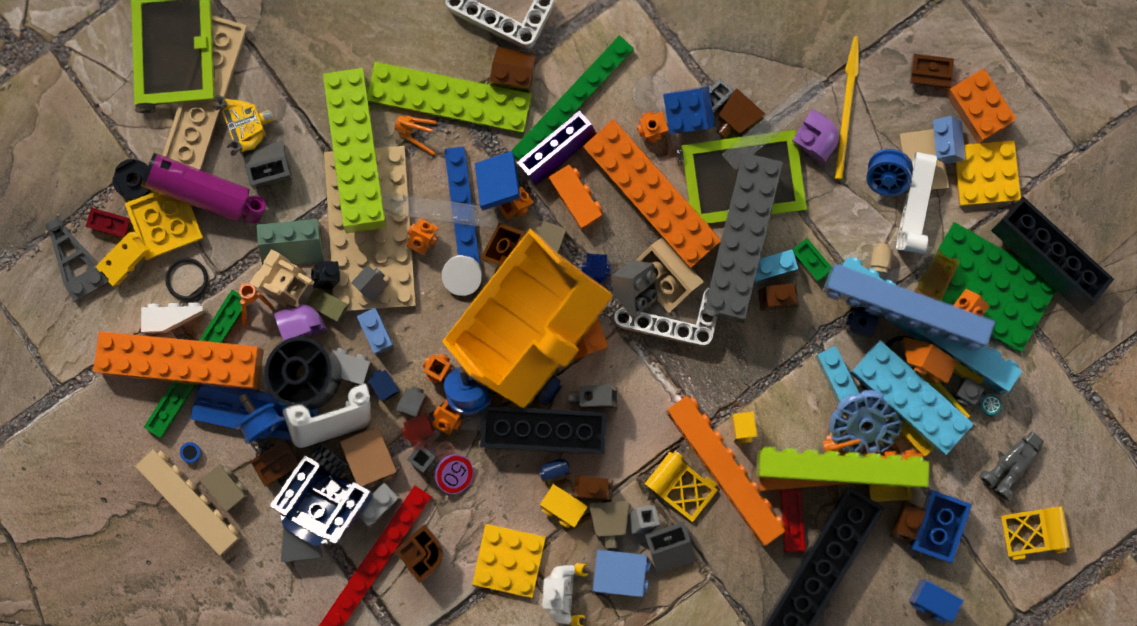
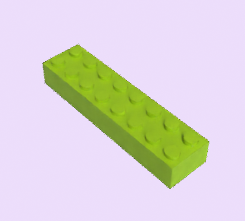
(354, 150)
(842, 469)

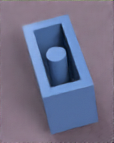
(949, 140)
(375, 331)

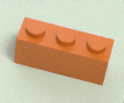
(576, 196)

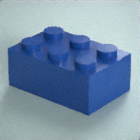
(941, 526)

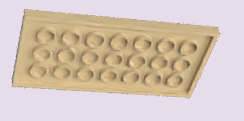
(376, 248)

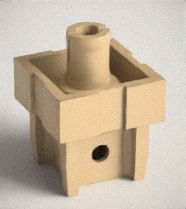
(279, 280)

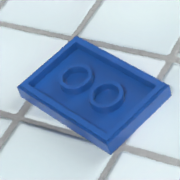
(497, 180)

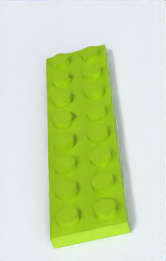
(449, 97)

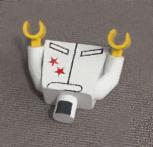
(558, 594)

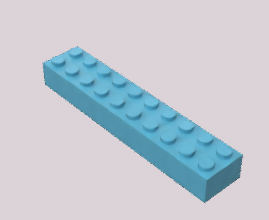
(984, 362)

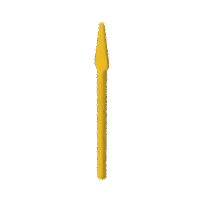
(851, 70)

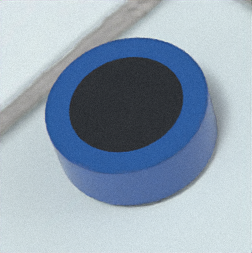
(190, 452)

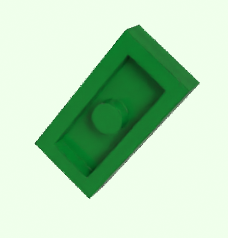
(811, 259)

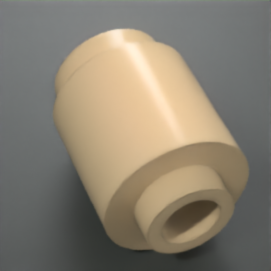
(881, 258)

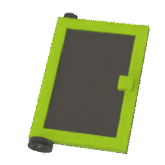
(171, 52)
(712, 179)

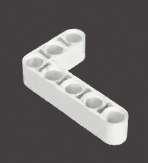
(502, 20)
(915, 205)
(674, 325)

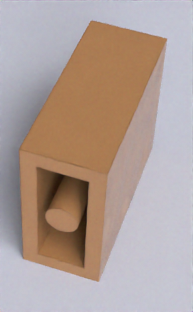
(369, 458)

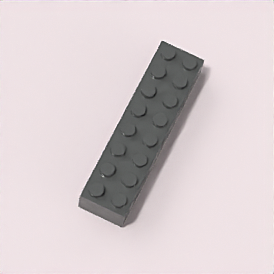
(743, 238)

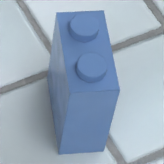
(621, 573)

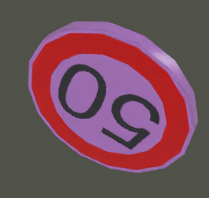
(454, 474)

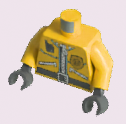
(243, 123)

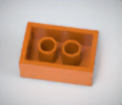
(981, 106)

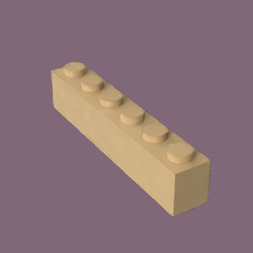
(188, 502)

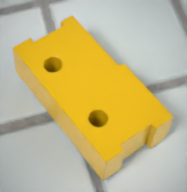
(123, 258)

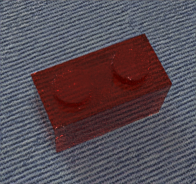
(418, 429)

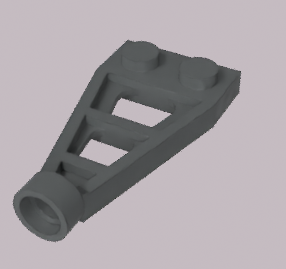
(87, 282)

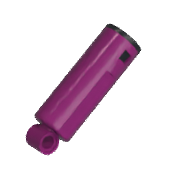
(202, 190)

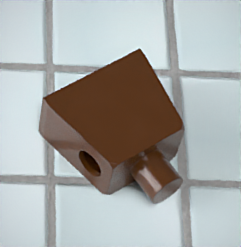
(738, 115)
(778, 297)
(593, 487)
(908, 522)

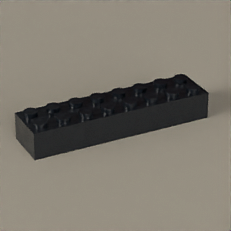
(826, 561)

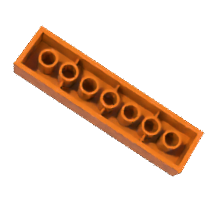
(652, 193)
(178, 360)
(725, 471)

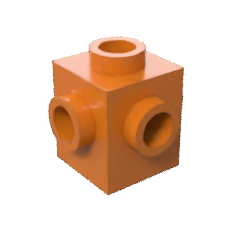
(656, 120)
(517, 207)
(422, 236)
(972, 303)
(434, 361)
(445, 419)

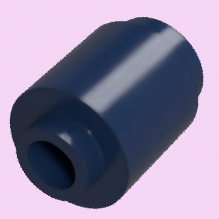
(549, 390)
(554, 471)

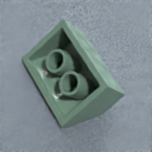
(294, 240)

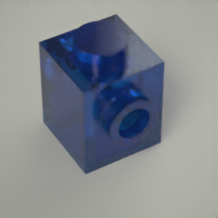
(596, 267)

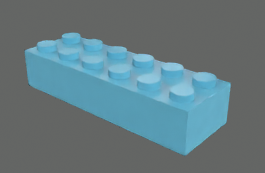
(912, 398)

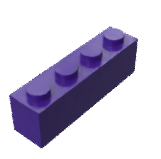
(557, 148)

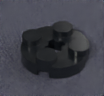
(122, 176)

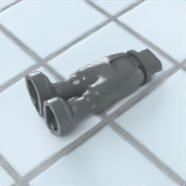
(1016, 462)

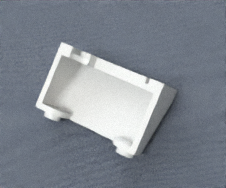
(309, 431)

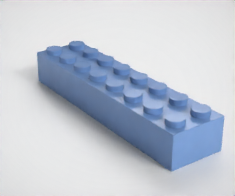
(908, 307)

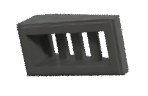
(725, 88)

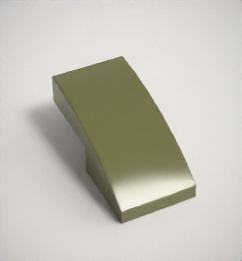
(327, 304)

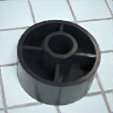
(320, 377)

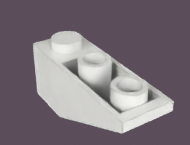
(164, 319)

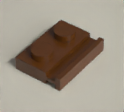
(931, 71)
(275, 463)

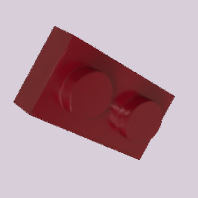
(108, 223)

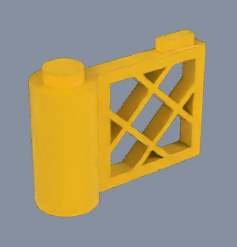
(667, 476)
(1053, 531)

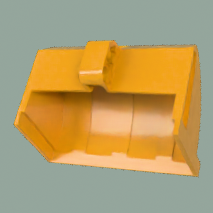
(526, 321)

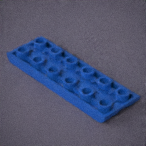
(224, 408)

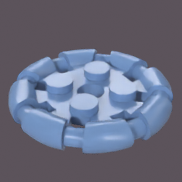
(865, 413)

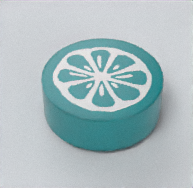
(990, 404)

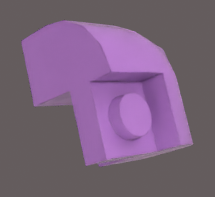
(817, 136)
(299, 322)

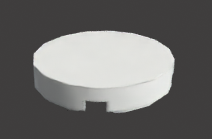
(461, 275)

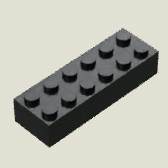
(1052, 255)
(543, 430)

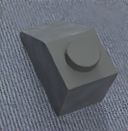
(412, 402)

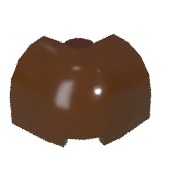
(421, 553)

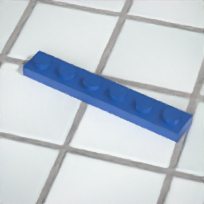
(460, 193)

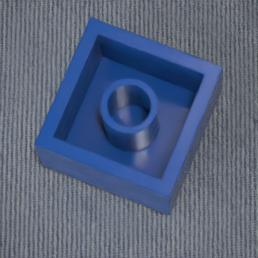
(689, 110)
(935, 600)

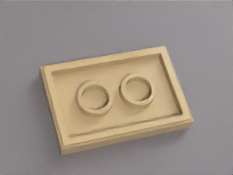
(925, 143)

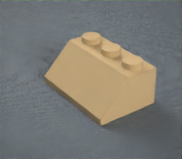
(673, 276)

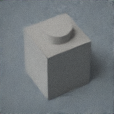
(643, 520)

